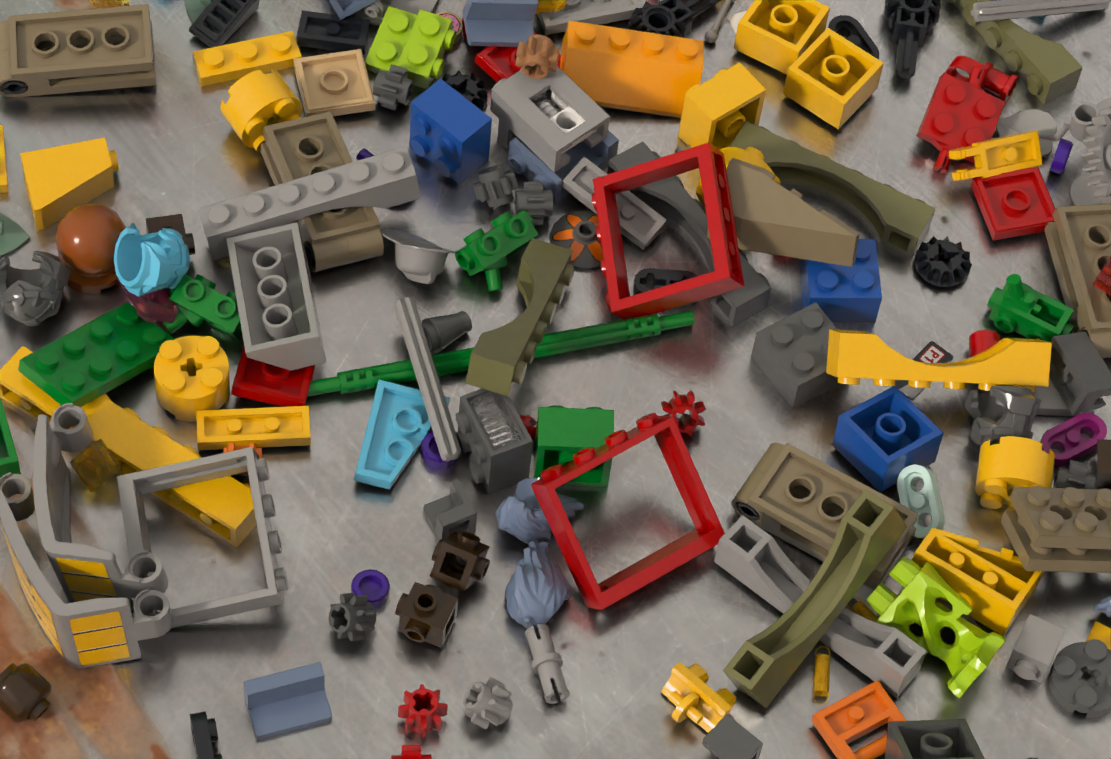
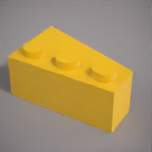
(986, 578)

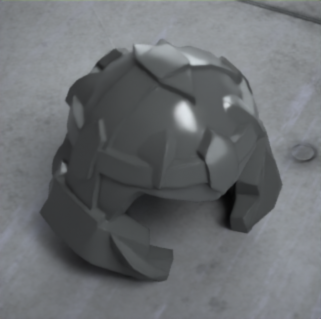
(33, 293)
(1001, 413)

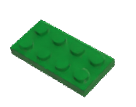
(95, 356)

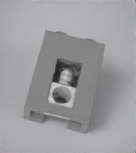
(547, 115)

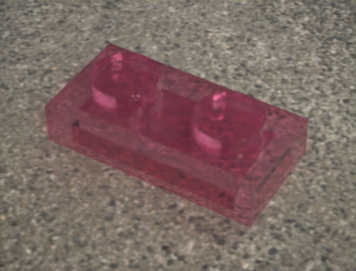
(153, 306)

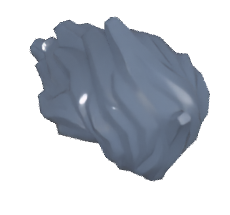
(523, 515)
(536, 587)

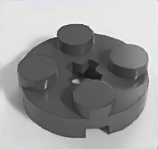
(1067, 671)

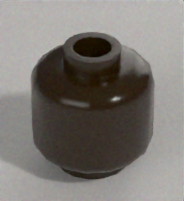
(23, 693)

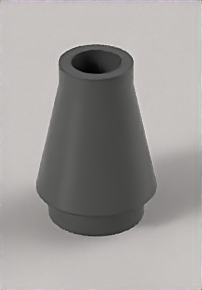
(445, 329)

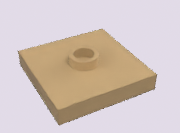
(334, 83)

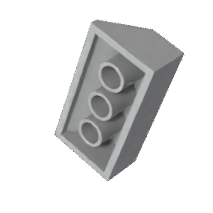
(276, 298)

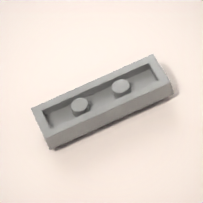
(636, 218)

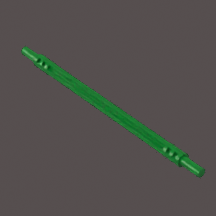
(552, 344)

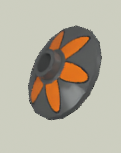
(586, 248)

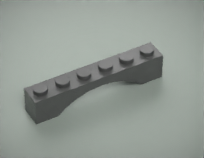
(688, 214)

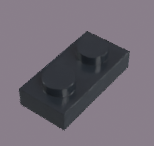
(331, 33)

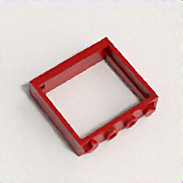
(721, 227)
(657, 564)

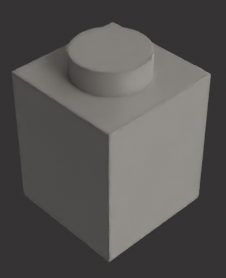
(1035, 648)

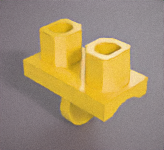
(695, 698)

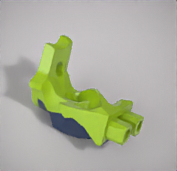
(921, 605)

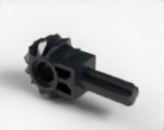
(668, 16)
(910, 23)

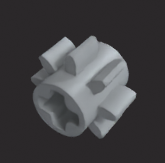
(488, 703)

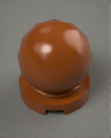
(87, 246)

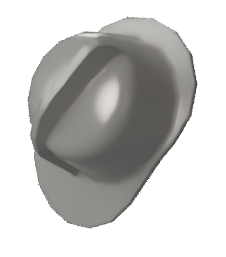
(416, 256)

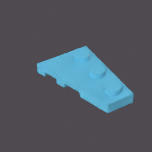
(392, 434)

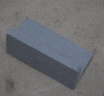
(498, 22)
(287, 700)

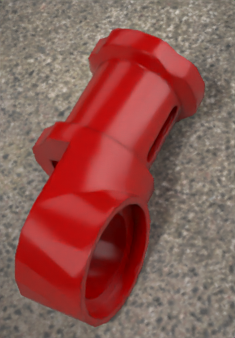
(994, 80)

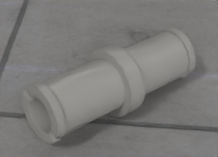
(547, 663)

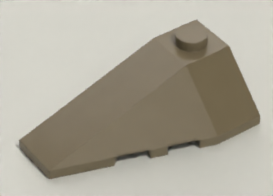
(783, 224)

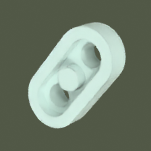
(924, 501)

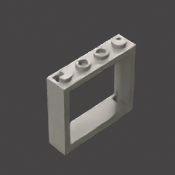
(135, 484)

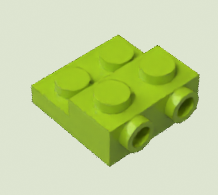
(413, 44)

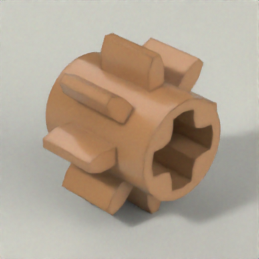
(537, 56)

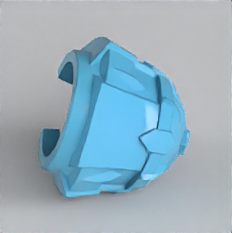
(150, 260)

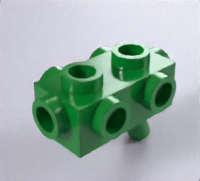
(489, 249)
(201, 303)
(1028, 311)

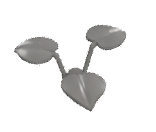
(1047, 127)

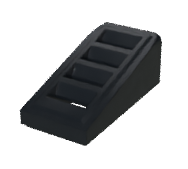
(244, 10)

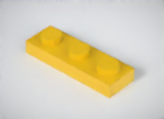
(240, 58)
(253, 425)

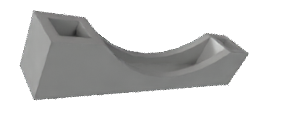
(369, 182)
(872, 648)

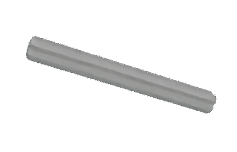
(1015, 9)
(427, 379)

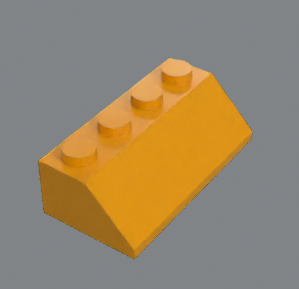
(632, 67)

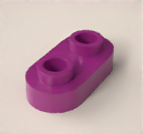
(1068, 439)

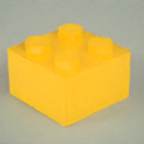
(780, 30)
(833, 78)
(721, 107)

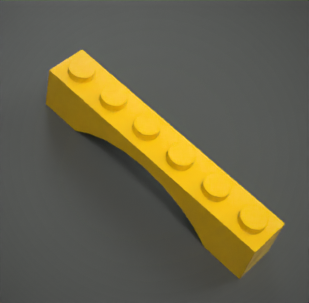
(1008, 362)

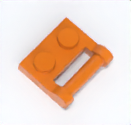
(856, 717)

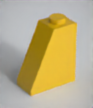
(66, 178)

